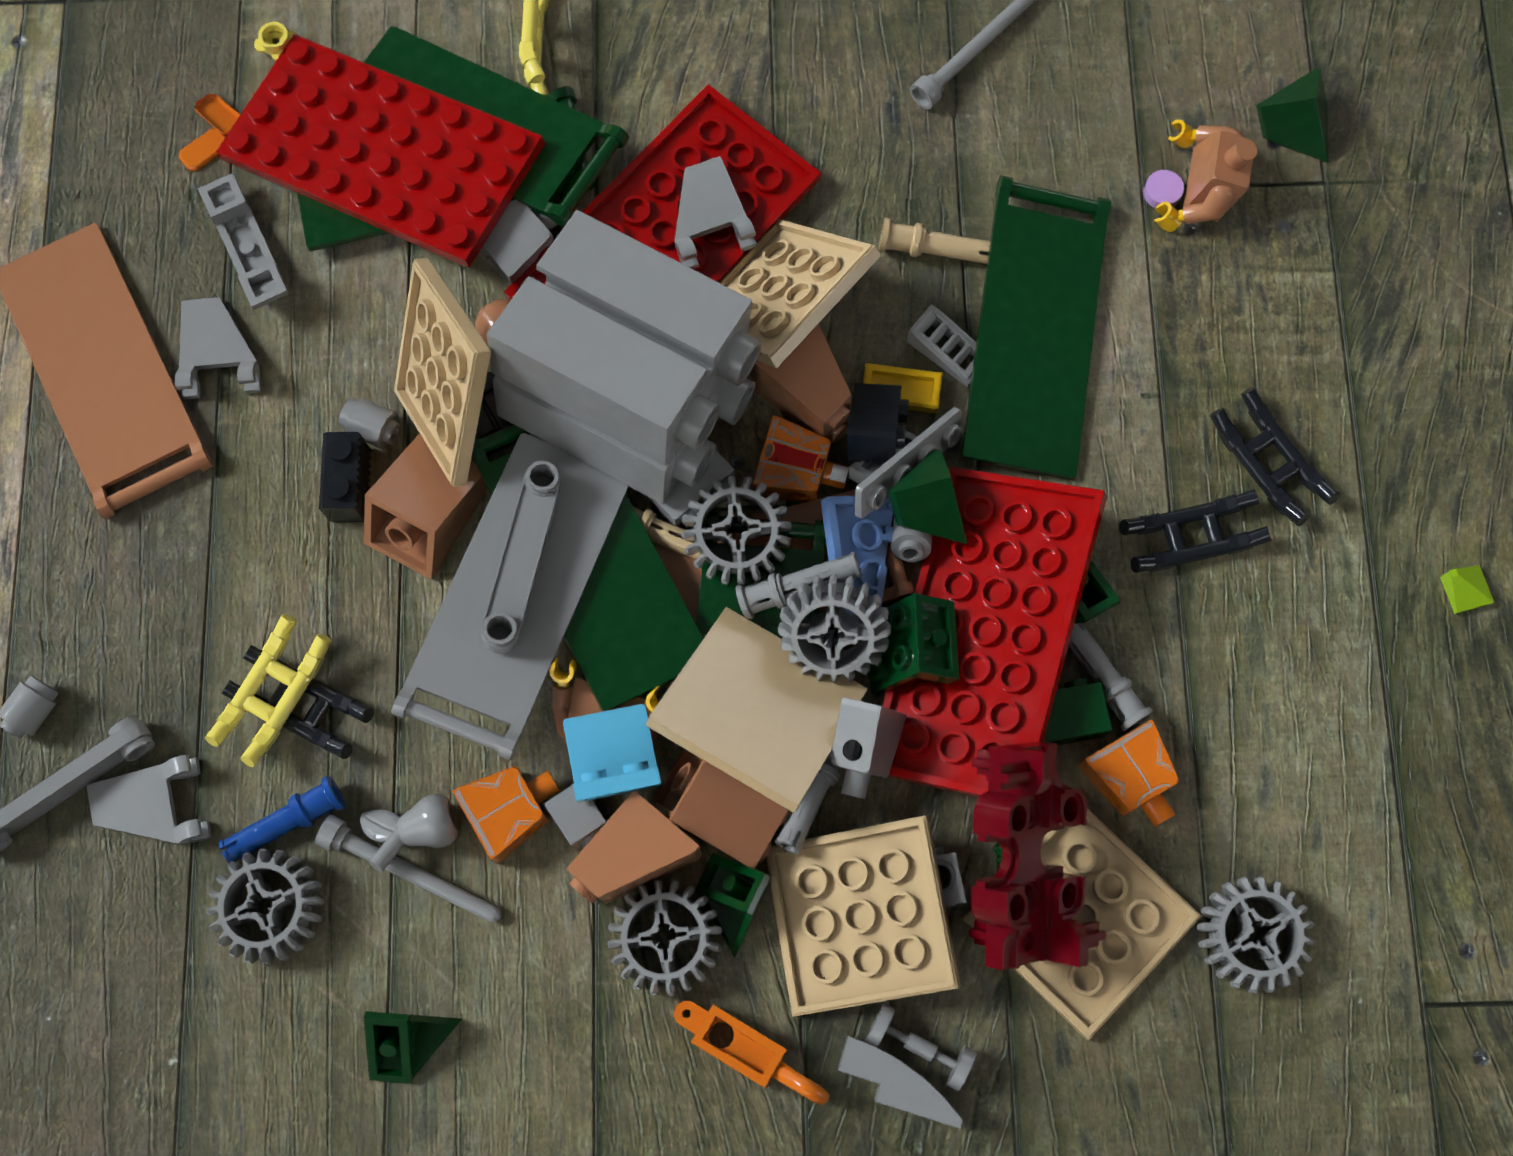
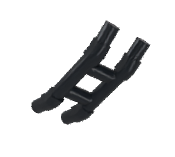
(1295, 464)
(1209, 514)
(308, 727)

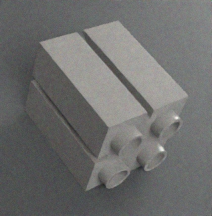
(623, 358)

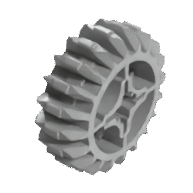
(754, 530)
(803, 633)
(251, 877)
(628, 941)
(1266, 946)

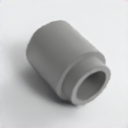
(375, 423)
(910, 544)
(27, 707)

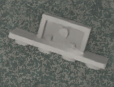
(877, 478)

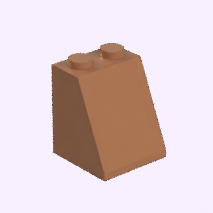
(808, 387)
(416, 510)
(719, 809)
(631, 851)

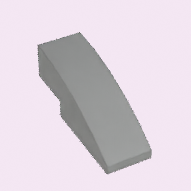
(897, 1082)

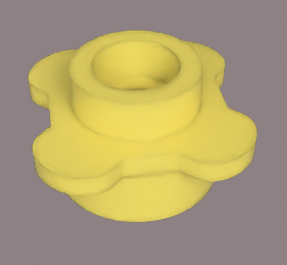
(268, 35)

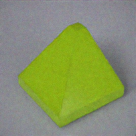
(1466, 588)

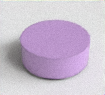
(1163, 187)

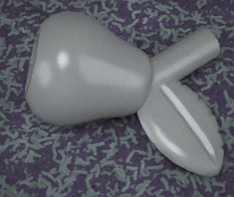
(428, 823)

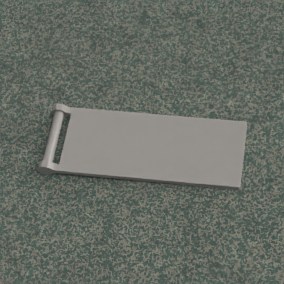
(453, 656)

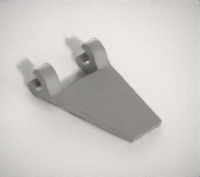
(708, 206)
(212, 341)
(144, 803)

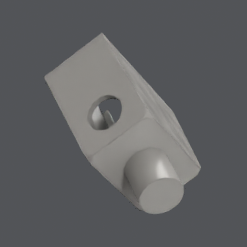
(517, 240)
(865, 743)

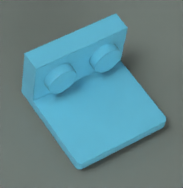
(611, 753)

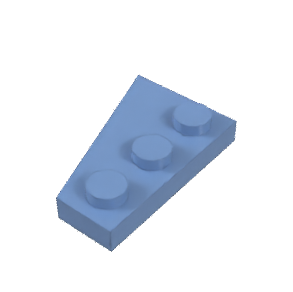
(863, 536)

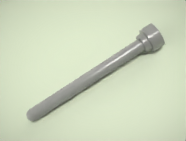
(928, 89)
(336, 835)

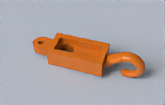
(749, 1051)

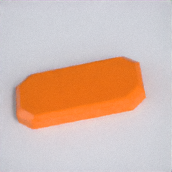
(216, 112)
(201, 150)

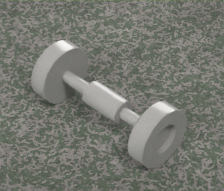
(922, 1047)

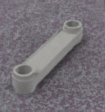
(521, 556)
(127, 741)

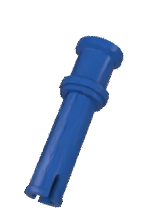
(300, 811)

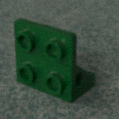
(919, 644)

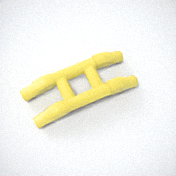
(531, 44)
(274, 716)

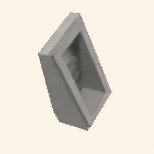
(956, 336)

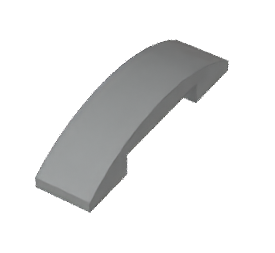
(244, 241)

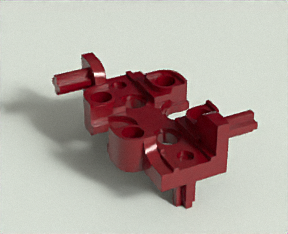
(1027, 906)

